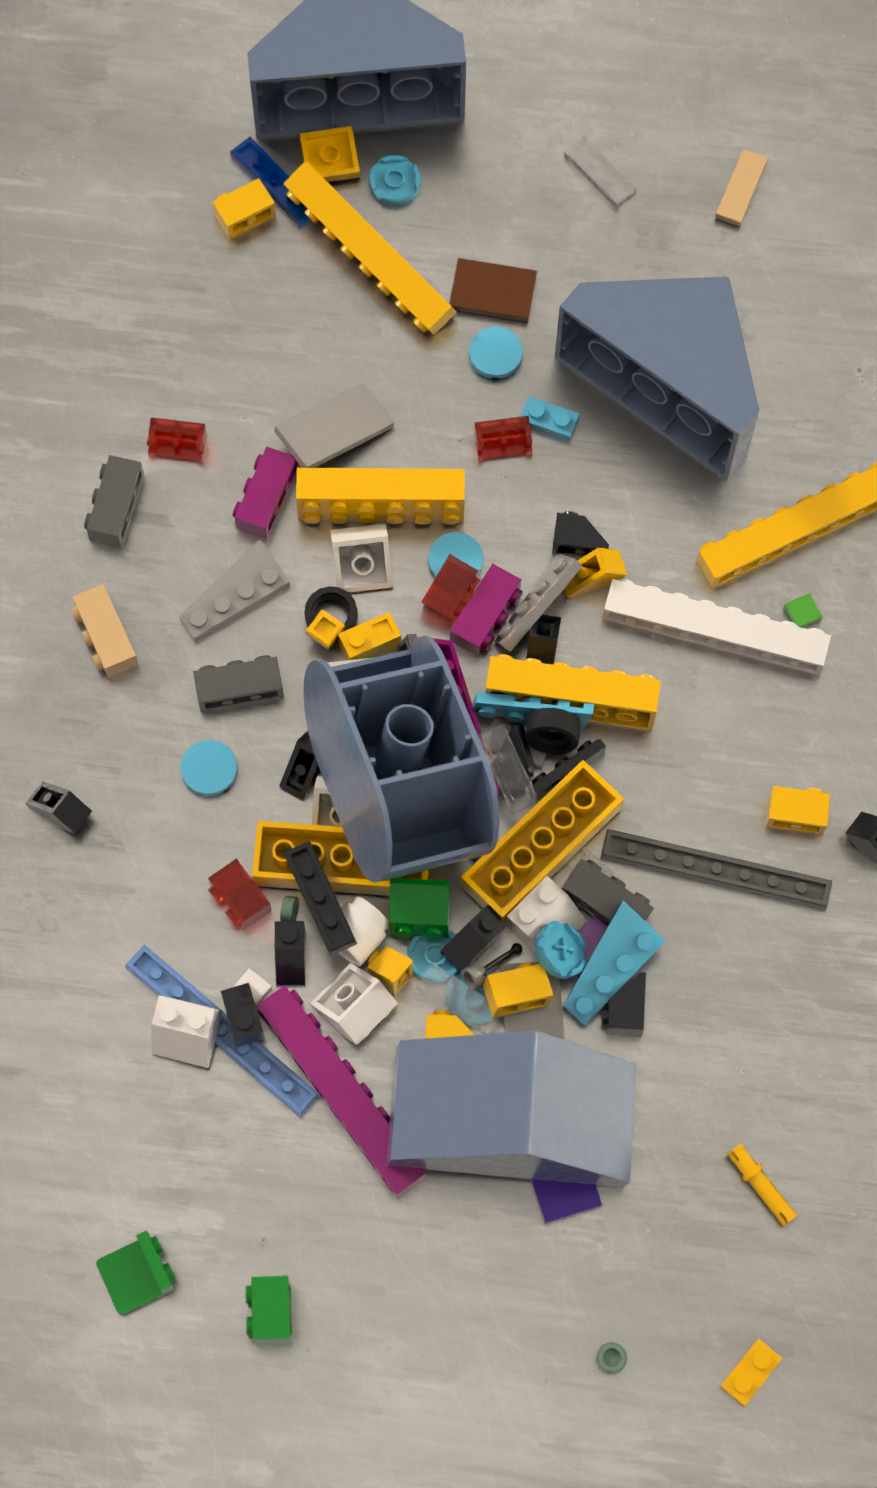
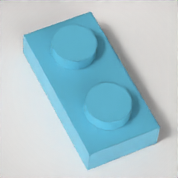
(550, 418)

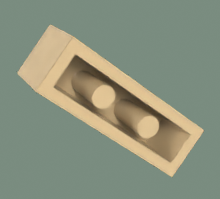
(104, 631)

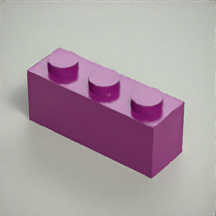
(265, 492)
(486, 610)

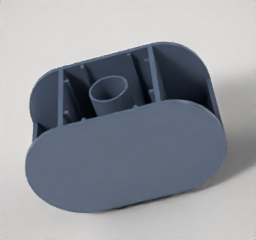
(401, 761)

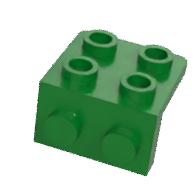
(136, 1273)

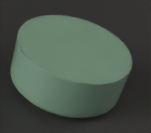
(289, 908)
(611, 1358)

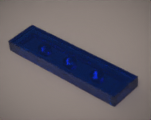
(262, 166)

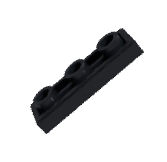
(588, 752)

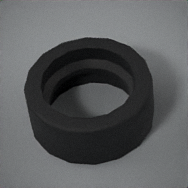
(333, 594)
(553, 719)

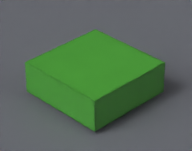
(803, 611)

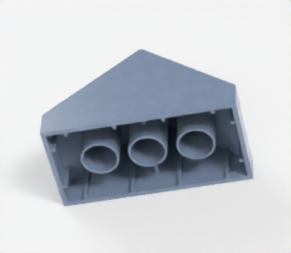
(356, 68)
(668, 357)
(513, 1108)

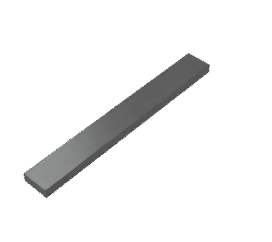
(716, 869)

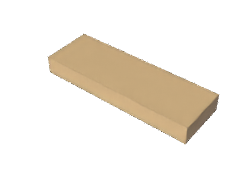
(741, 187)

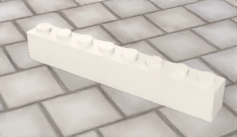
(716, 626)

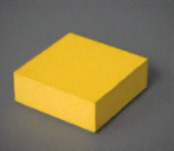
(325, 629)

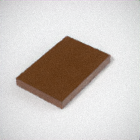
(493, 289)

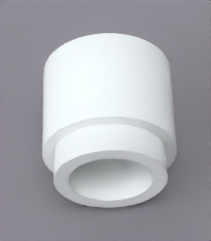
(367, 927)

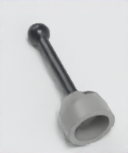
(475, 974)

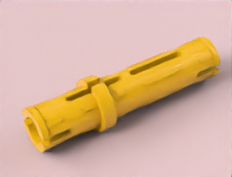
(762, 1184)

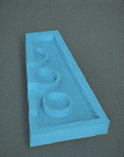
(506, 706)
(618, 956)

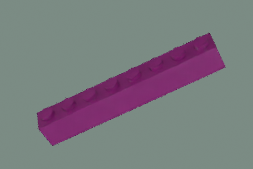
(336, 1085)

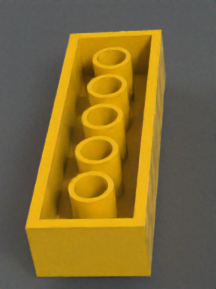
(380, 495)
(615, 695)
(543, 840)
(331, 848)

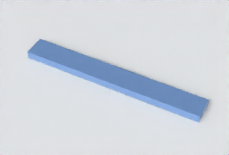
(251, 1057)

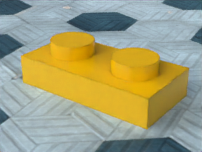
(751, 1372)

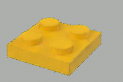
(331, 153)

